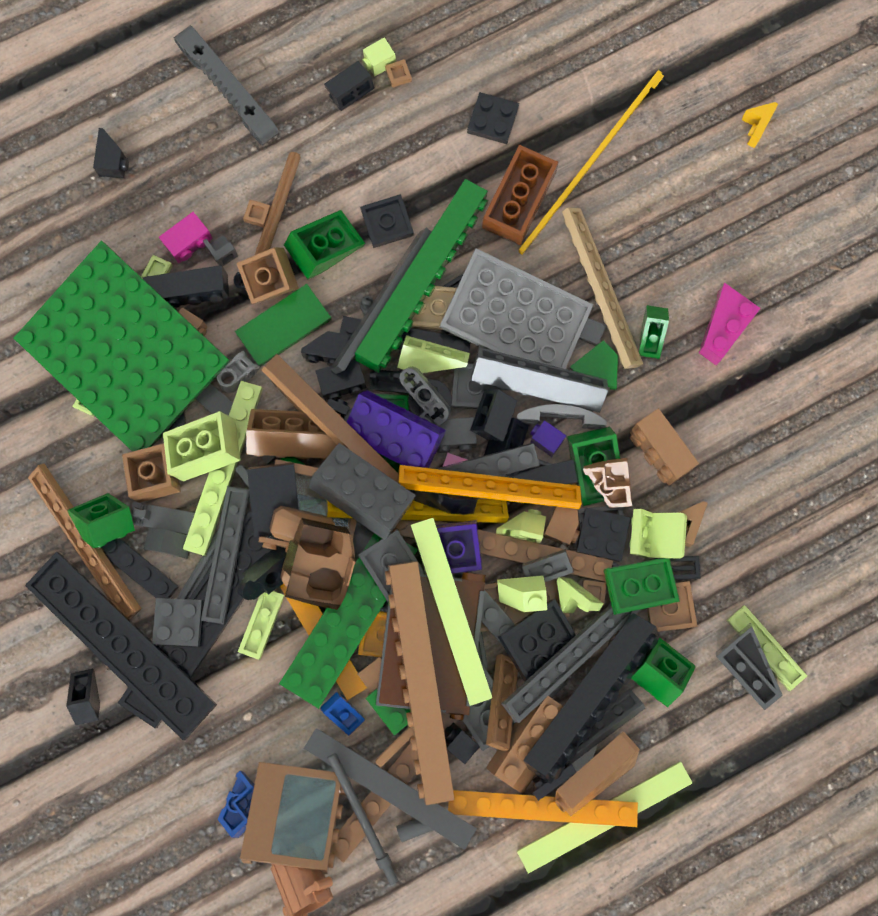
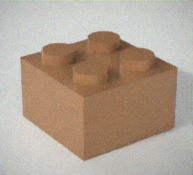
(148, 474)

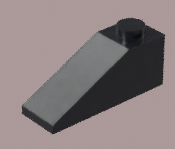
(446, 502)

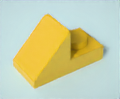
(759, 119)

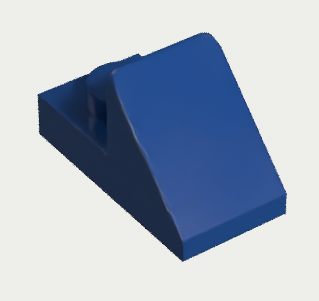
(342, 713)

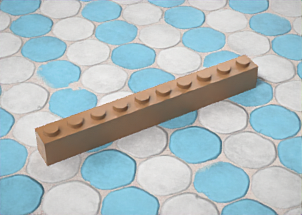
(420, 683)

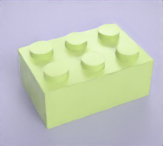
(201, 446)

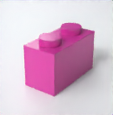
(185, 237)

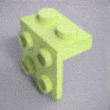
(658, 534)

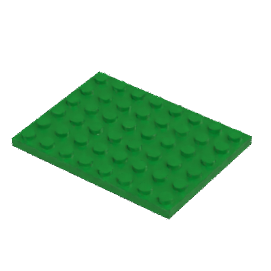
(121, 349)

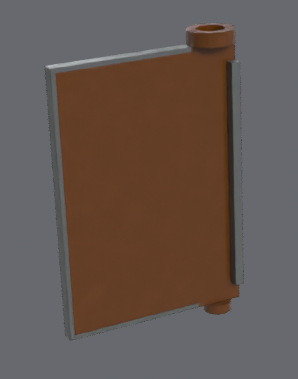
(449, 683)

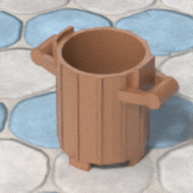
(301, 889)

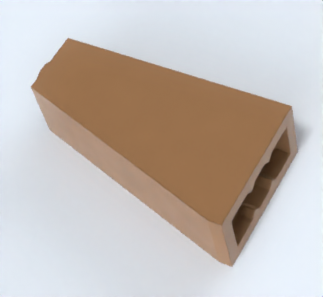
(597, 774)

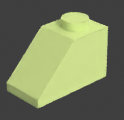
(523, 593)

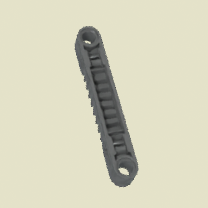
(206, 60)

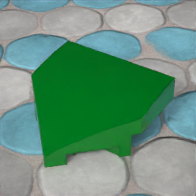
(601, 363)

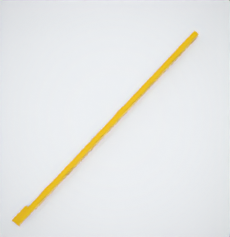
(652, 83)

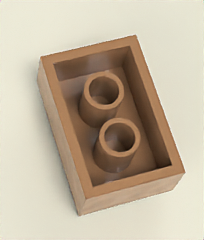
(663, 447)

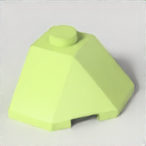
(525, 526)

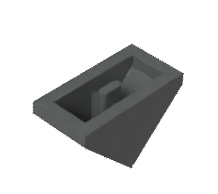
(166, 542)

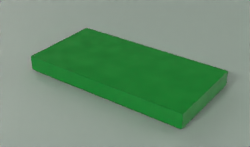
(283, 325)

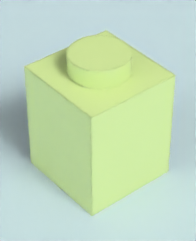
(378, 56)

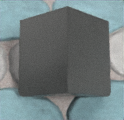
(221, 250)

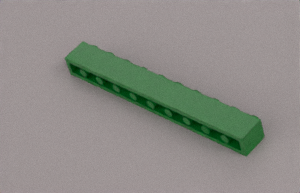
(421, 276)

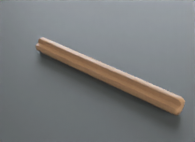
(278, 203)

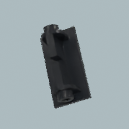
(388, 381)

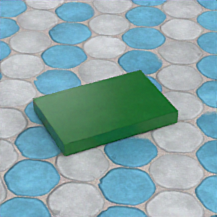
(641, 585)

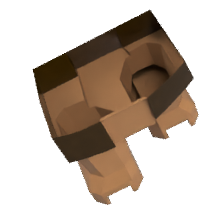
(317, 557)

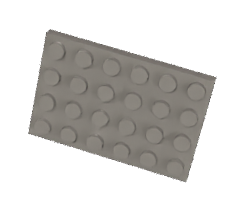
(515, 312)

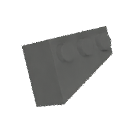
(749, 665)

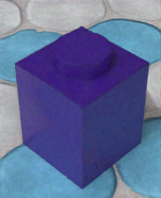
(547, 438)

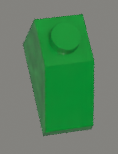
(653, 331)

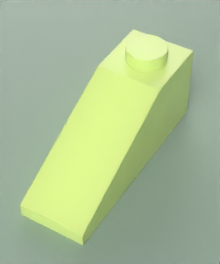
(430, 356)

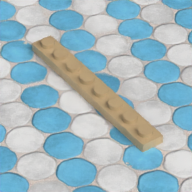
(602, 288)

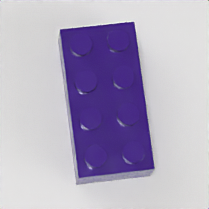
(395, 431)

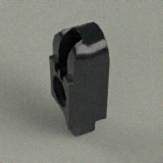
(263, 575)

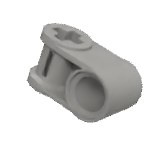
(237, 371)

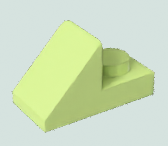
(574, 595)

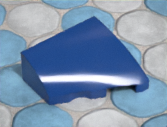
(235, 813)

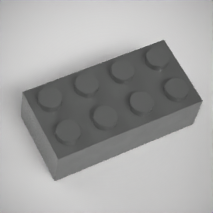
(361, 491)

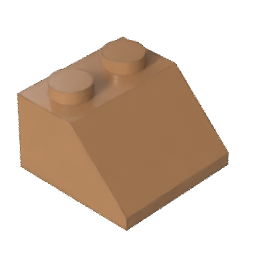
(267, 275)

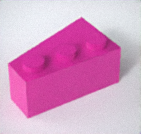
(727, 322)

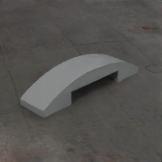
(589, 419)

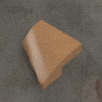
(612, 481)

